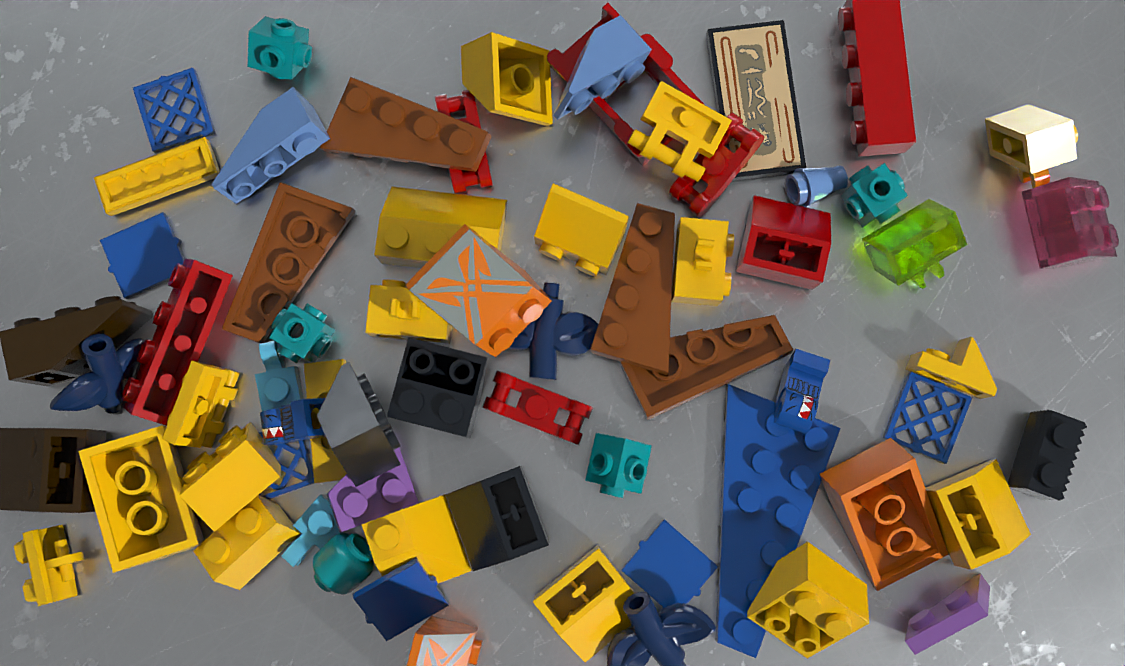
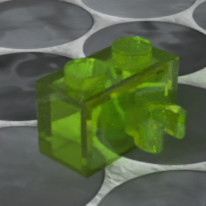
(915, 243)

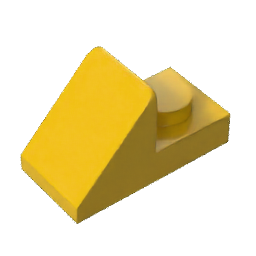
(964, 373)

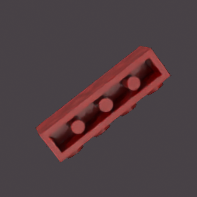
(877, 77)
(178, 339)

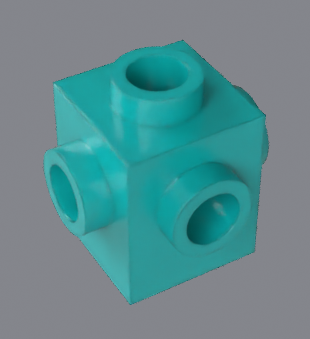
(278, 47)
(874, 194)
(315, 337)
(618, 464)

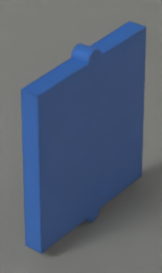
(143, 255)
(669, 566)
(400, 599)

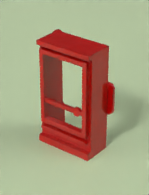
(657, 66)

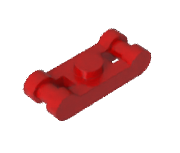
(466, 102)
(719, 168)
(537, 407)

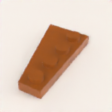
(391, 127)
(286, 253)
(638, 305)
(708, 361)

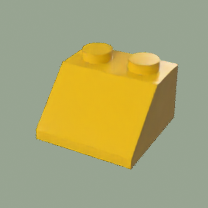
(579, 230)

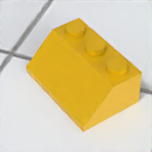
(422, 221)
(138, 499)

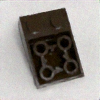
(51, 348)
(45, 469)

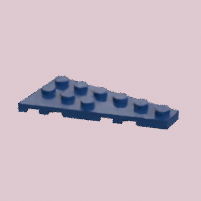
(765, 503)

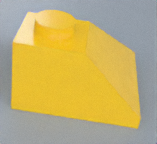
(509, 77)
(419, 532)

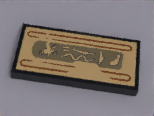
(757, 84)

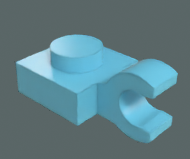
(278, 384)
(317, 529)

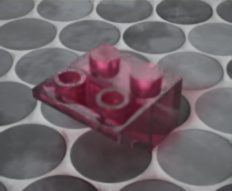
(1070, 223)

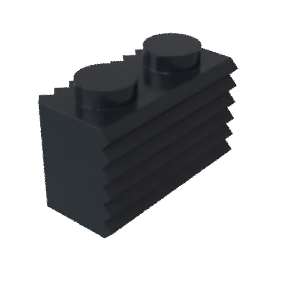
(1046, 455)

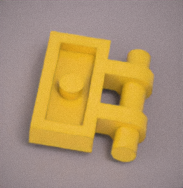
(684, 121)
(201, 405)

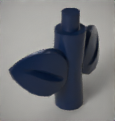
(552, 332)
(107, 376)
(657, 633)

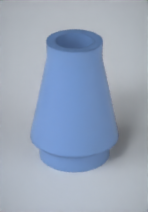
(813, 184)

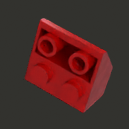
(785, 243)

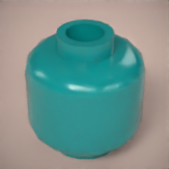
(343, 563)

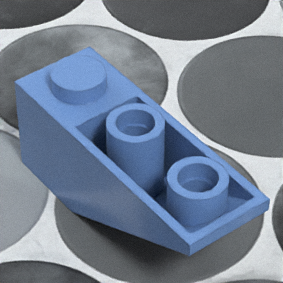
(608, 58)
(274, 141)

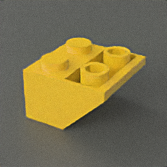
(230, 476)
(977, 515)
(810, 601)
(586, 604)

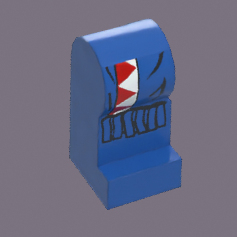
(800, 390)
(291, 422)

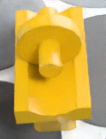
(49, 565)

